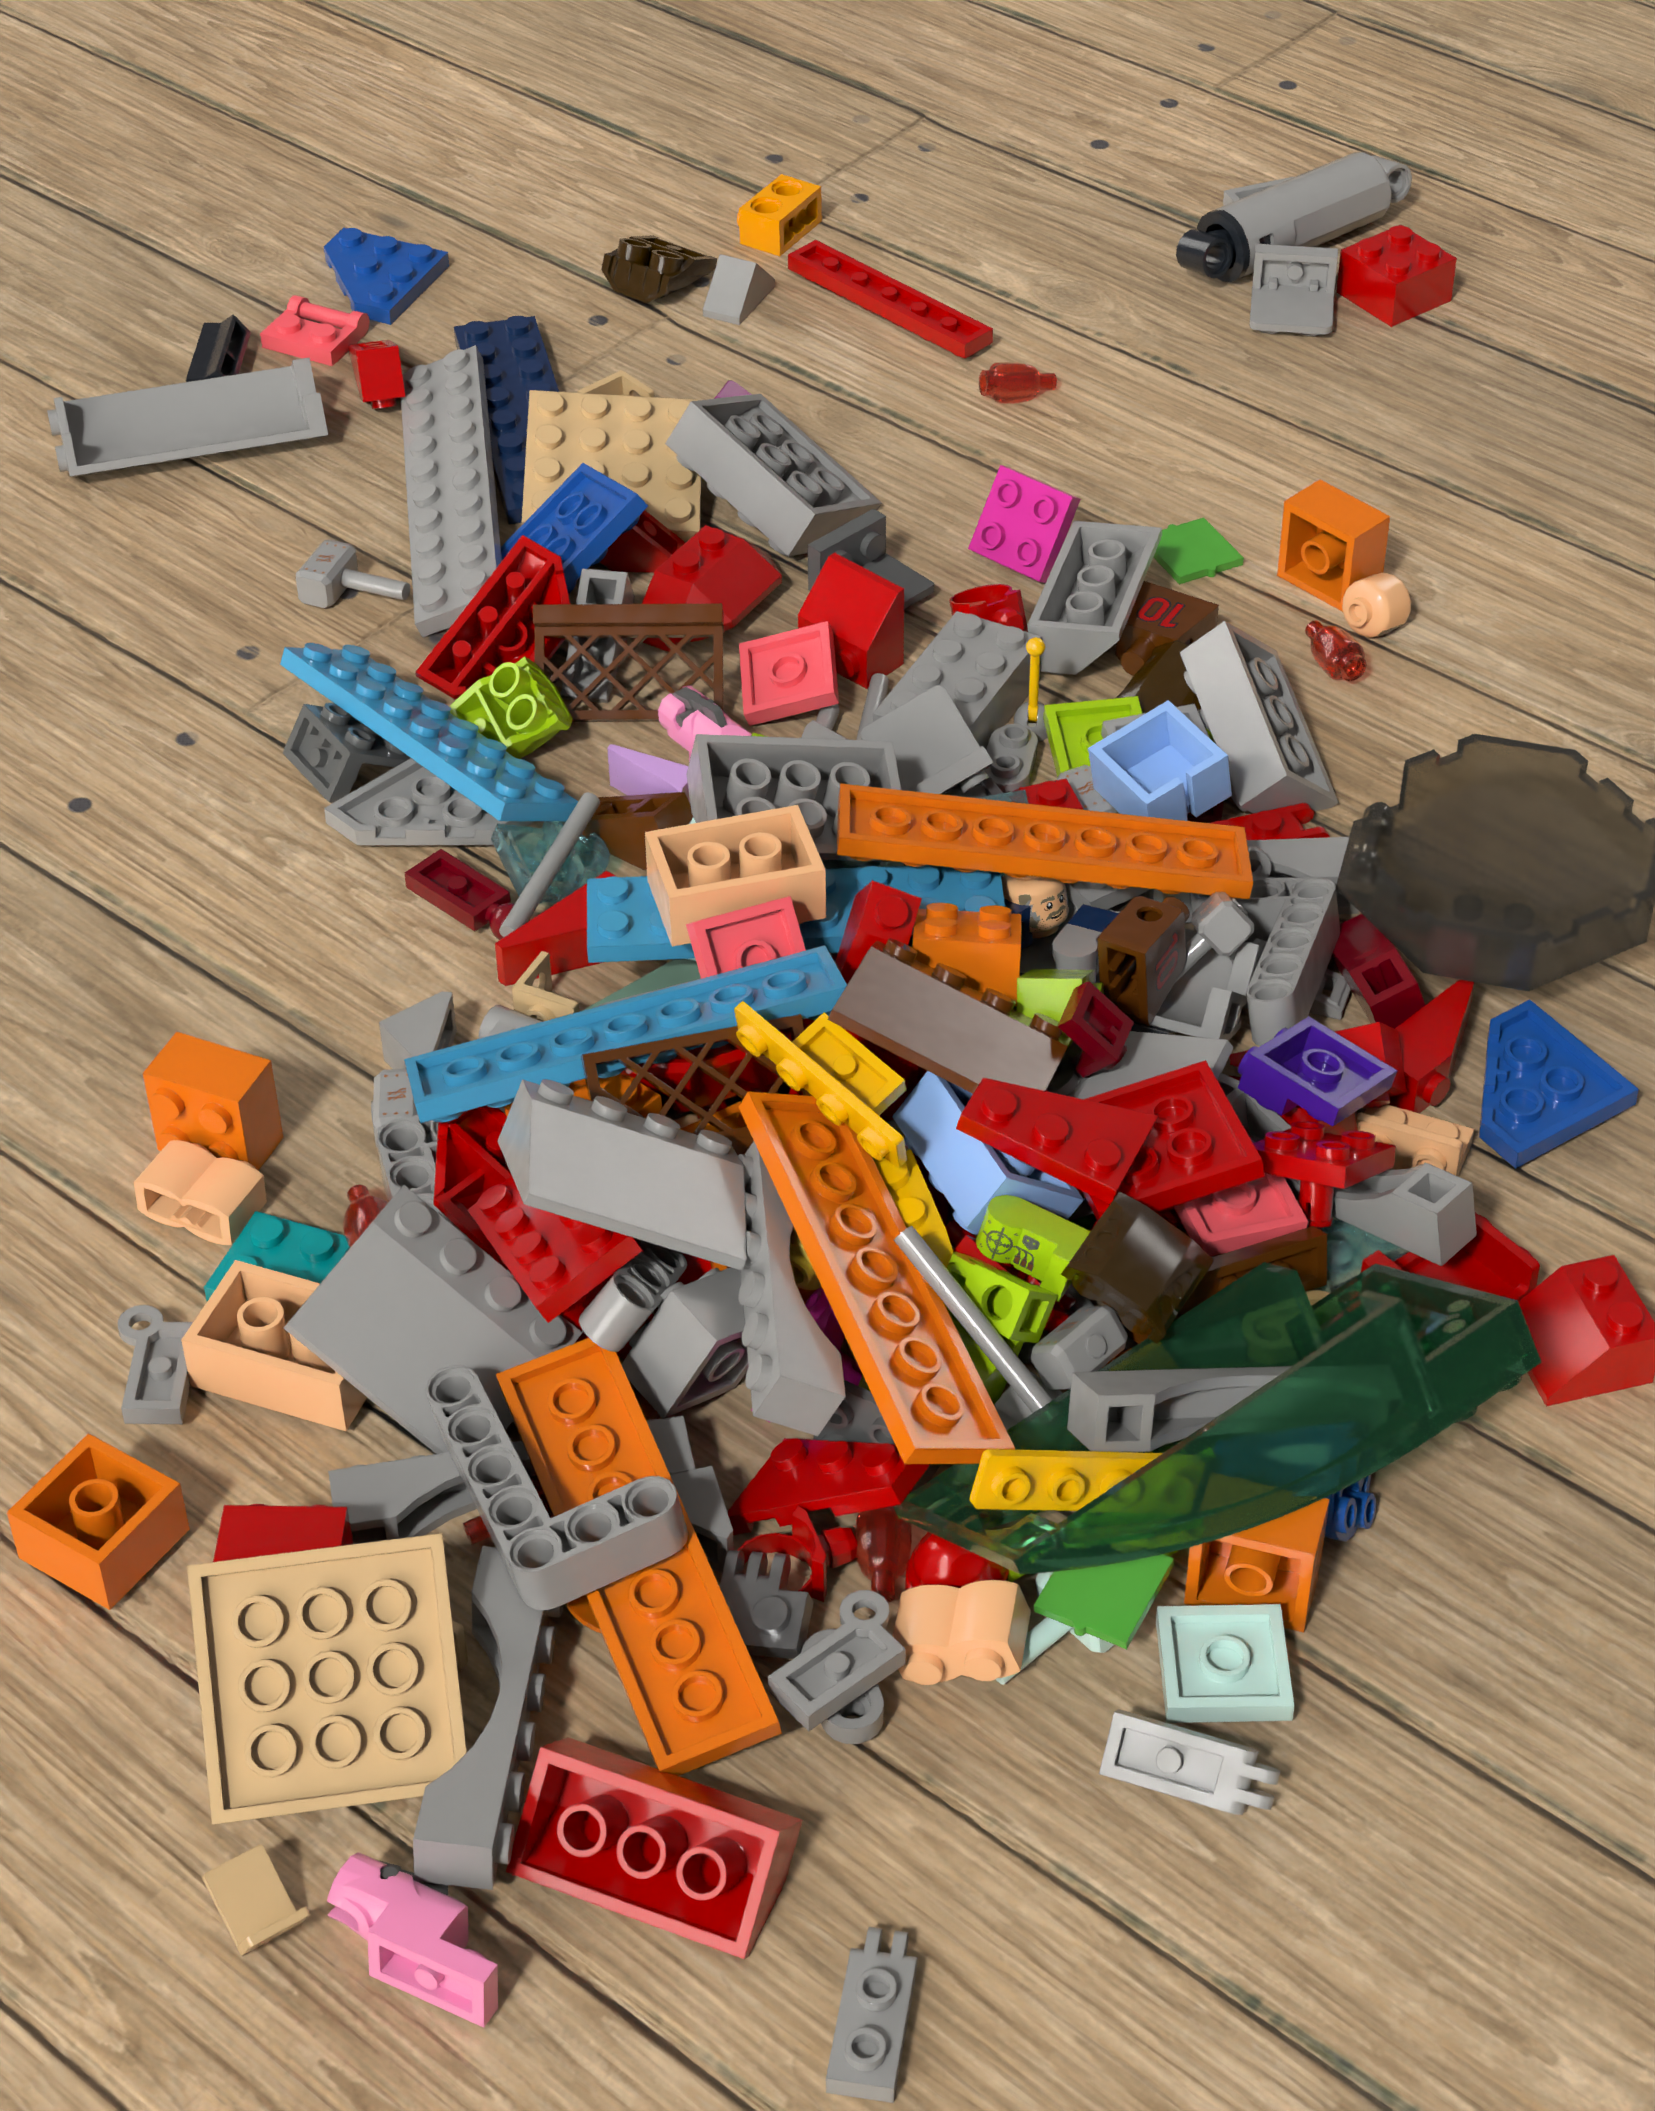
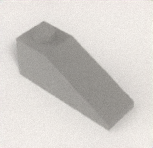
(598, 588)

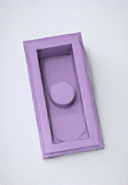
(644, 774)

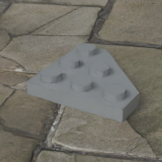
(411, 809)

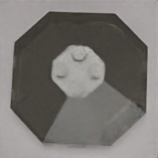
(1503, 865)

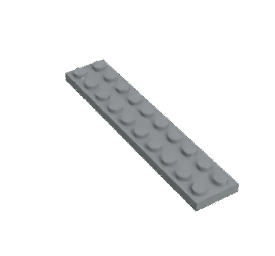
(449, 486)

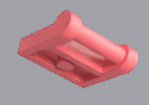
(308, 339)

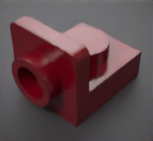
(1096, 1028)

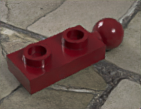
(460, 891)

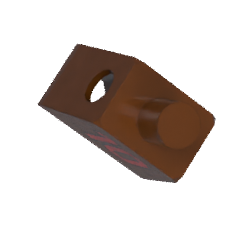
(1160, 618)
(1143, 955)

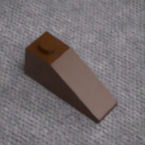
(625, 819)

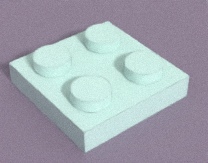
(1224, 1663)

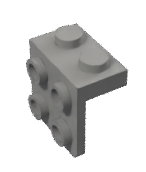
(1293, 289)
(931, 744)

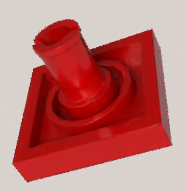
(1322, 1163)

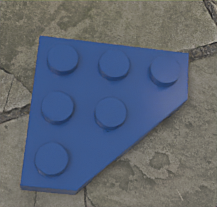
(382, 272)
(1543, 1086)

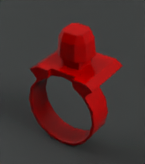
(992, 603)
(831, 1548)

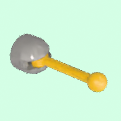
(1033, 710)

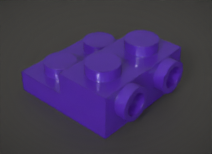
(1313, 1070)

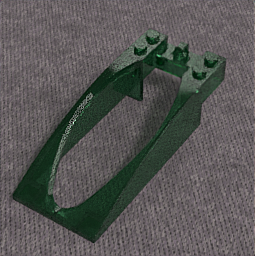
(1367, 1383)

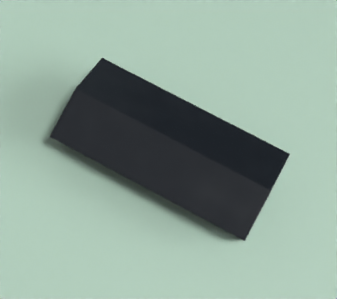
(219, 350)

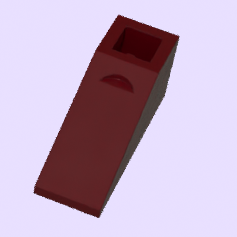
(1376, 973)

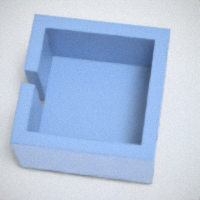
(1160, 767)

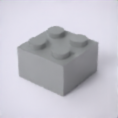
(690, 1344)

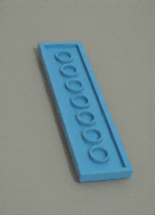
(430, 733)
(628, 925)
(493, 1067)

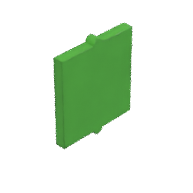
(1195, 551)
(1105, 1599)

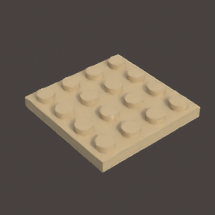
(617, 438)
(326, 1677)

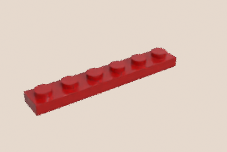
(890, 299)

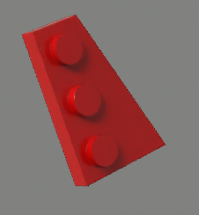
(1059, 1134)
(822, 1476)

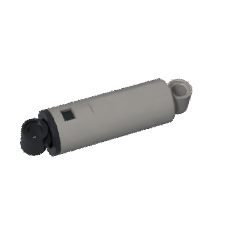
(1294, 213)

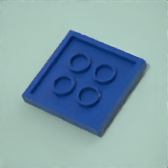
(581, 520)

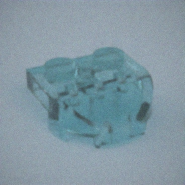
(525, 847)

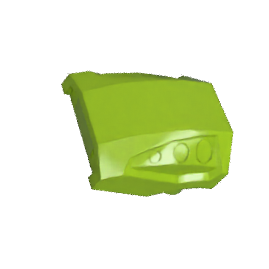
(515, 707)

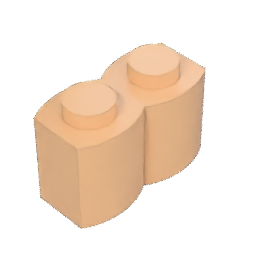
(200, 1192)
(962, 1631)

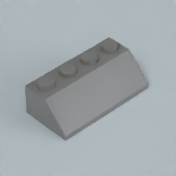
(1091, 592)
(1256, 722)

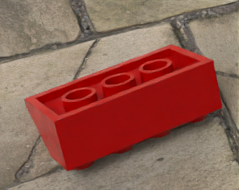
(653, 1845)

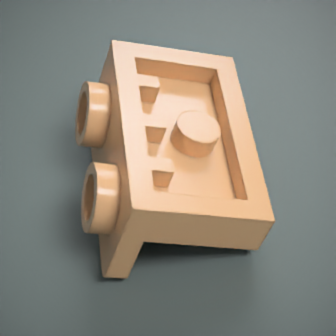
(1418, 1137)

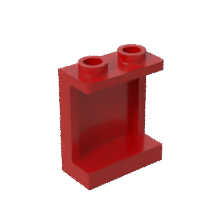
(1484, 1264)

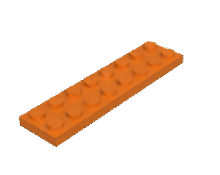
(1042, 841)
(880, 1299)
(669, 1620)

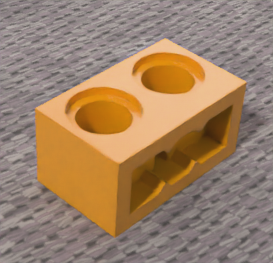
(780, 215)

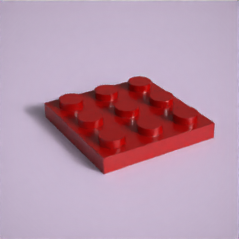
(1193, 1145)

